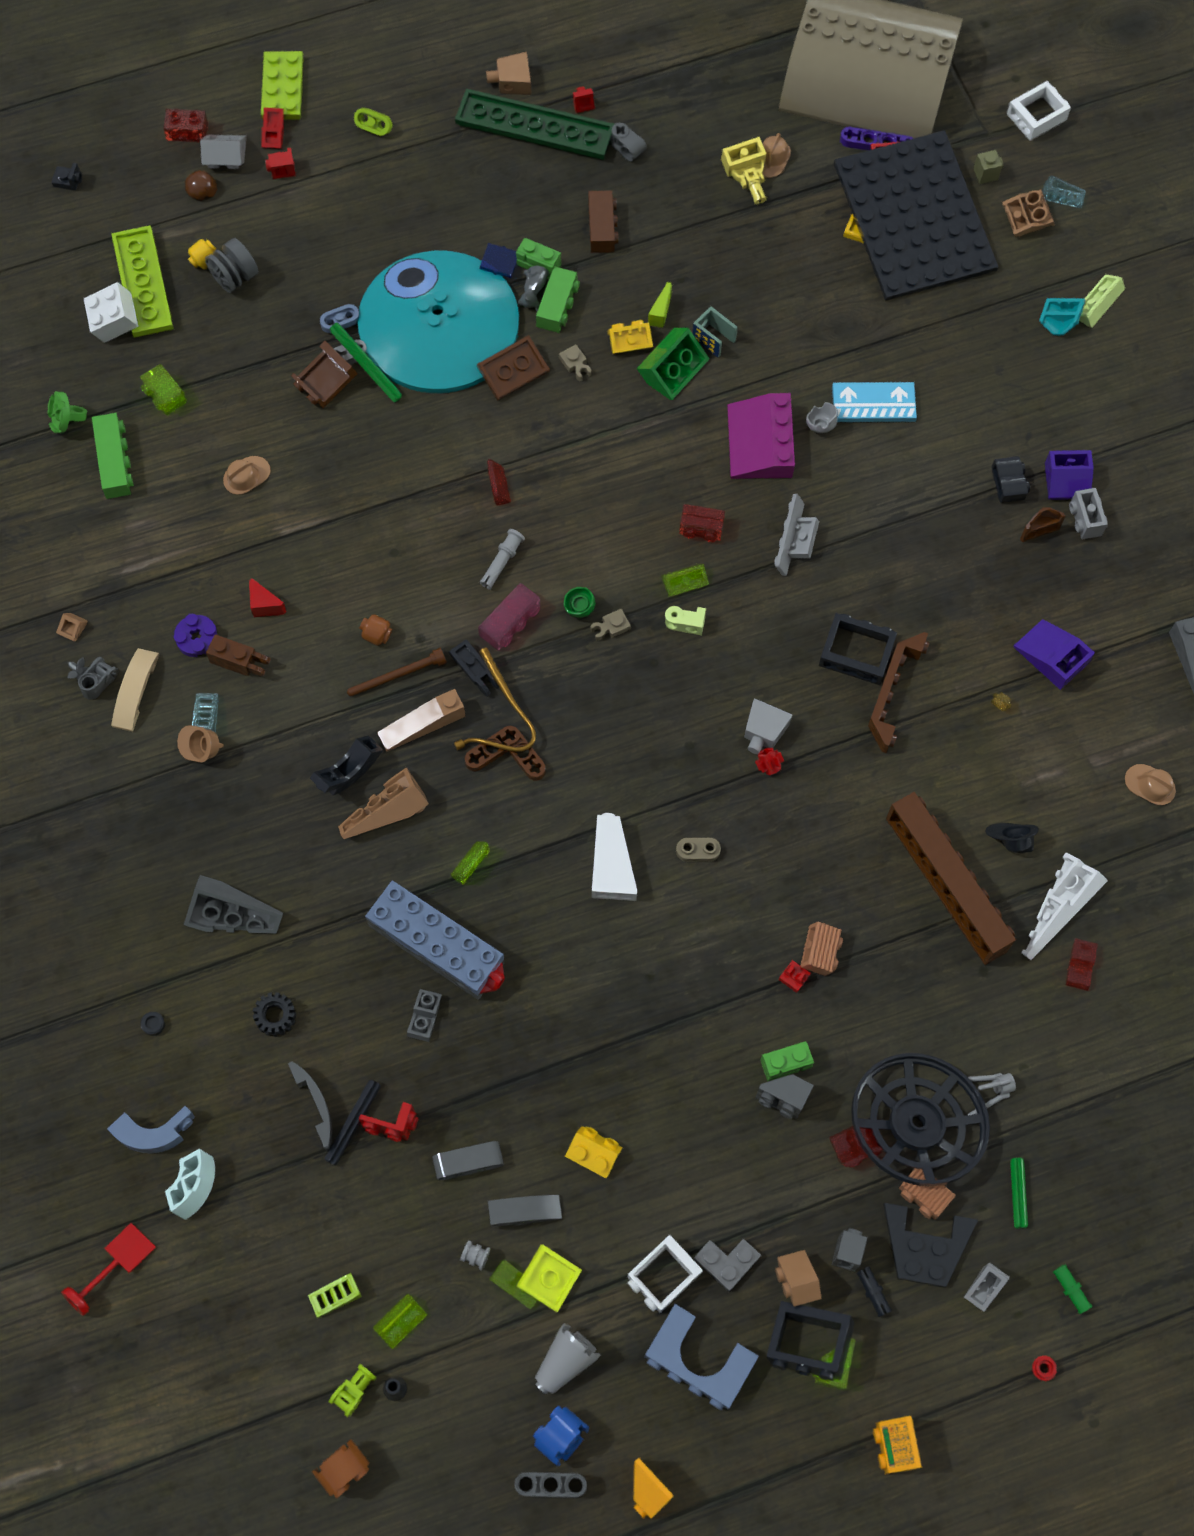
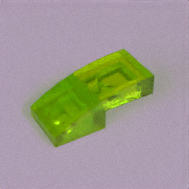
(507, 1279)

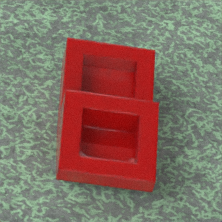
(273, 128)

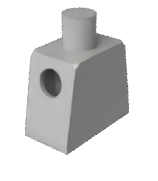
(765, 726)

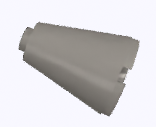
(565, 1360)

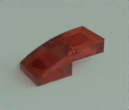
(1081, 964)

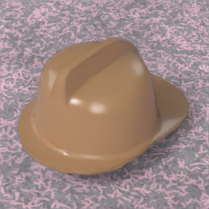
(776, 155)
(246, 474)
(198, 743)
(1150, 784)

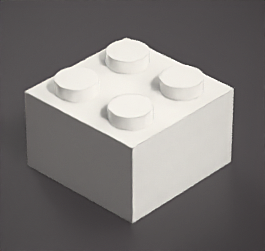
(110, 312)

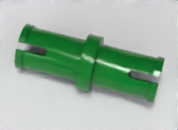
(1072, 1288)

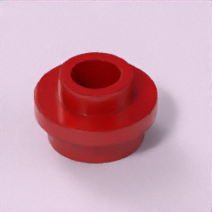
(1049, 1362)

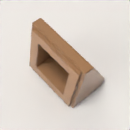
(71, 626)

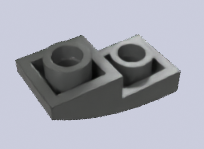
(424, 1015)

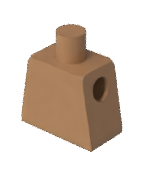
(512, 74)

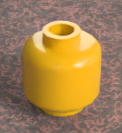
(199, 252)

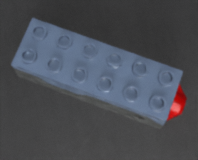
(437, 941)

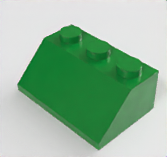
(673, 362)

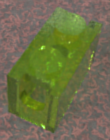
(163, 389)

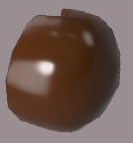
(200, 185)

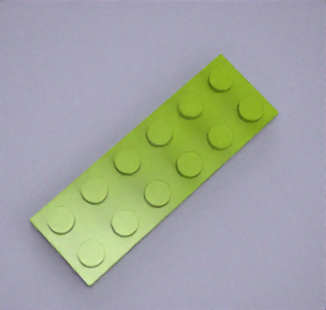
(143, 278)

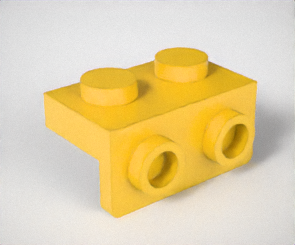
(593, 1151)

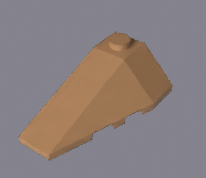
(396, 802)

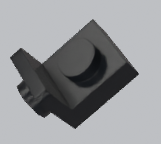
(67, 177)

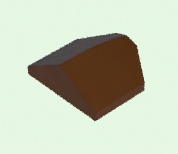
(1044, 522)

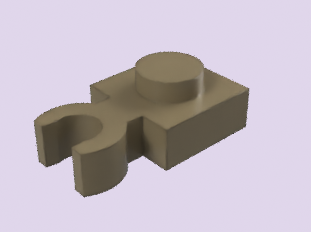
(575, 360)
(613, 623)

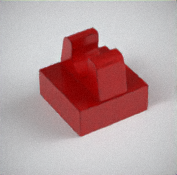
(583, 99)
(794, 976)

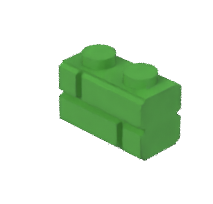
(536, 254)
(786, 1061)

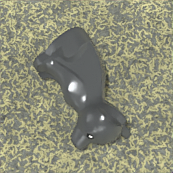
(535, 280)

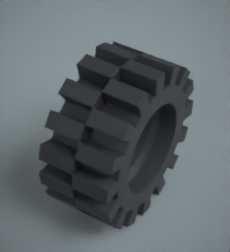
(271, 1001)

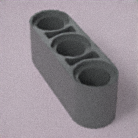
(468, 1160)
(538, 1485)

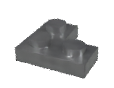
(729, 1268)

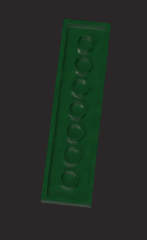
(534, 124)

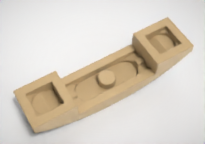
(132, 689)

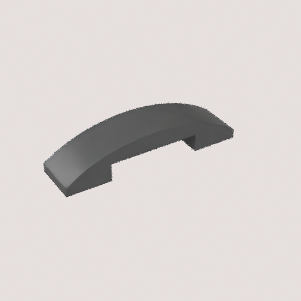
(324, 1129)

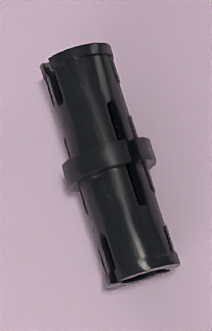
(874, 1291)

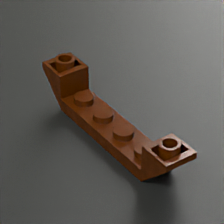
(911, 648)

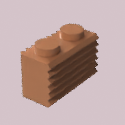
(821, 948)
(929, 1199)

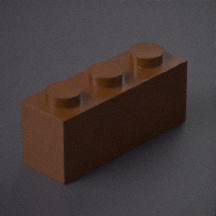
(602, 221)

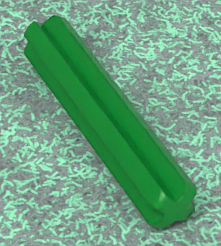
(1019, 1193)

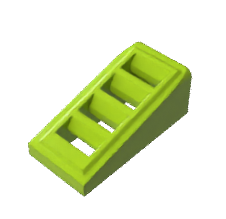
(659, 311)
(337, 1303)

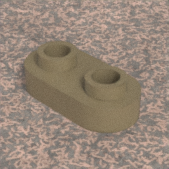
(698, 849)

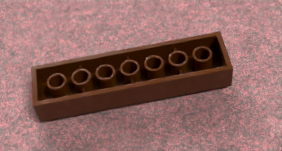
(950, 878)

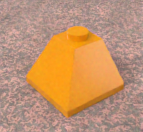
(648, 1491)

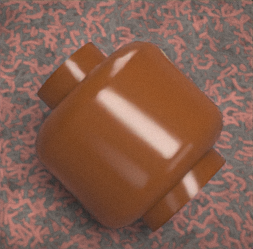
(376, 630)

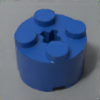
(560, 1435)

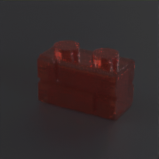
(702, 522)

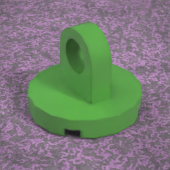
(62, 412)

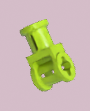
(351, 1391)

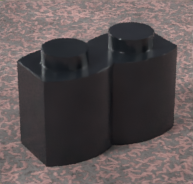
(1010, 479)

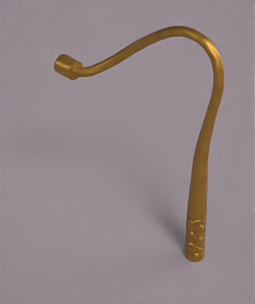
(500, 681)

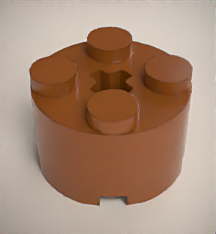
(341, 1468)

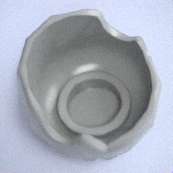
(823, 418)

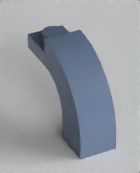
(151, 1140)

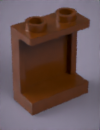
(324, 376)

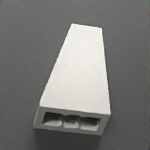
(612, 865)

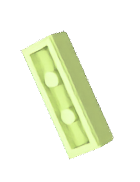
(1101, 299)

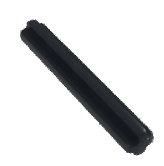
(352, 1122)

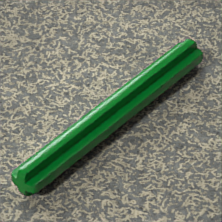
(365, 362)

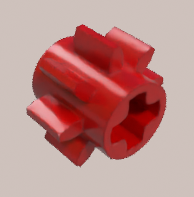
(769, 761)

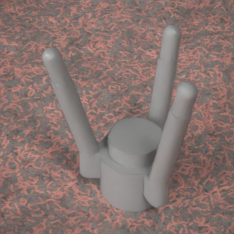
(1000, 1083)

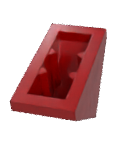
(264, 602)

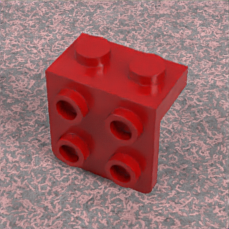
(405, 1123)

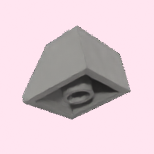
(223, 150)

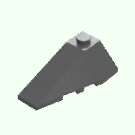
(1183, 639)
(226, 908)

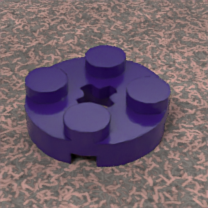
(191, 624)

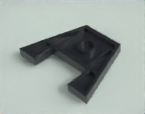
(923, 1256)

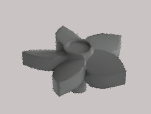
(77, 669)

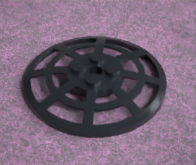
(928, 1112)

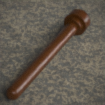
(434, 658)

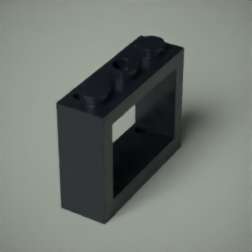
(850, 666)
(817, 1317)

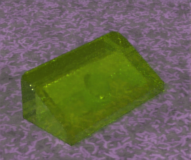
(685, 579)
(470, 862)
(400, 1321)

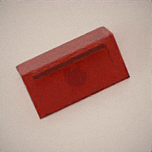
(498, 483)

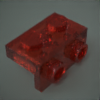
(849, 1149)

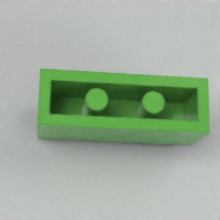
(557, 299)

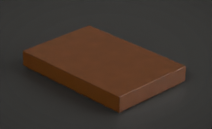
(513, 367)

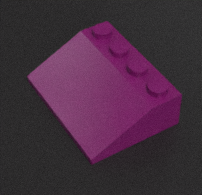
(761, 437)

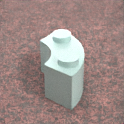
(192, 1184)

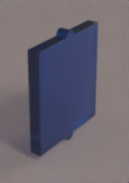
(499, 260)

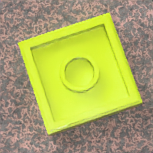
(549, 1278)

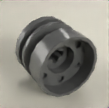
(231, 265)

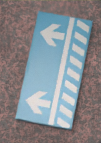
(875, 402)

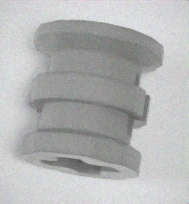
(475, 1254)

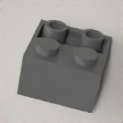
(785, 1094)

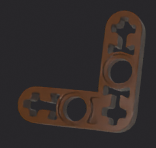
(519, 741)

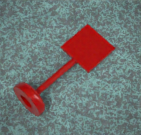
(127, 1249)

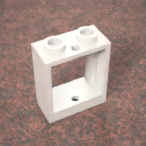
(1027, 122)
(681, 1257)

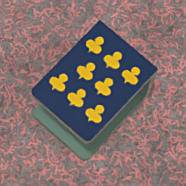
(720, 323)

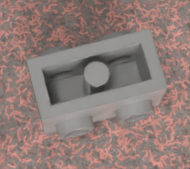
(1088, 513)

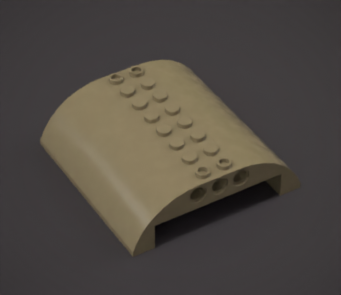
(870, 65)

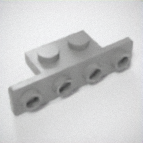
(797, 536)

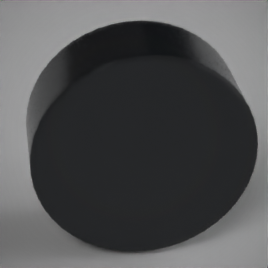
(152, 1023)

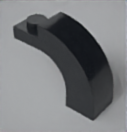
(349, 768)

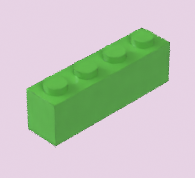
(111, 455)

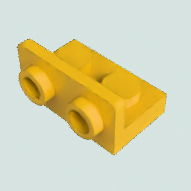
(630, 337)

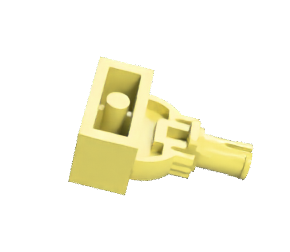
(746, 166)

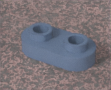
(340, 316)

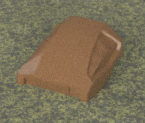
(1028, 212)

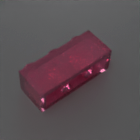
(509, 617)

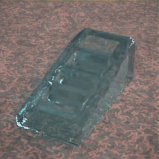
(1054, 185)
(213, 712)

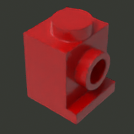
(281, 164)

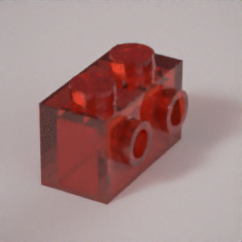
(185, 125)

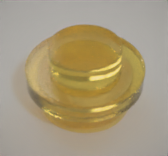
(1001, 701)

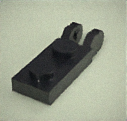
(473, 666)

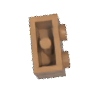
(798, 1278)

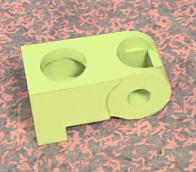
(685, 620)

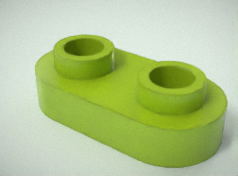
(374, 121)

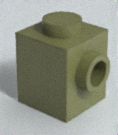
(988, 166)

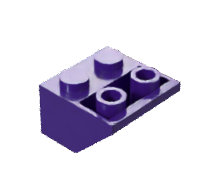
(1068, 473)

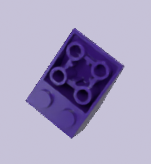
(1054, 652)

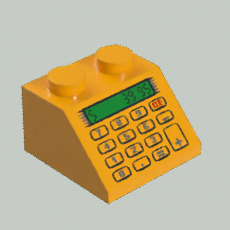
(897, 1445)

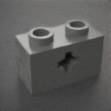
(849, 1250)

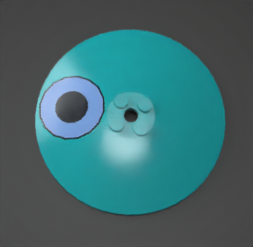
(429, 349)

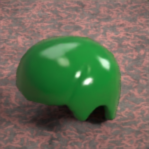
(579, 602)

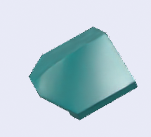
(1061, 314)

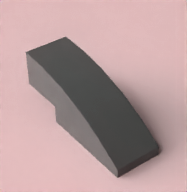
(524, 1210)

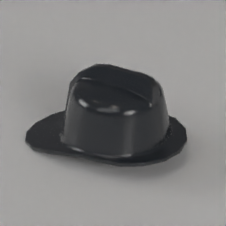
(1014, 837)

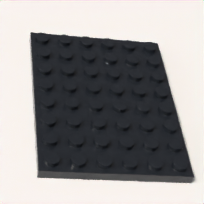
(915, 215)

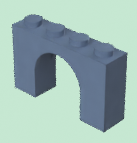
(719, 1387)

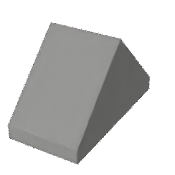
(986, 1286)

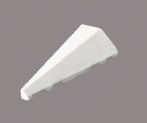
(1072, 890)

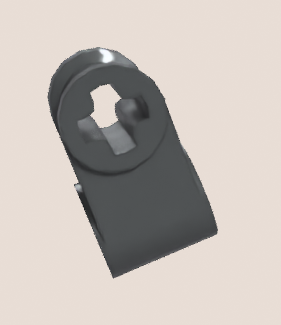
(627, 142)
(98, 674)

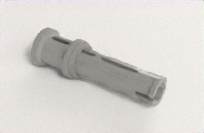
(506, 551)

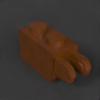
(235, 656)

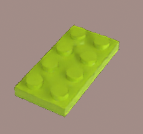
(283, 83)

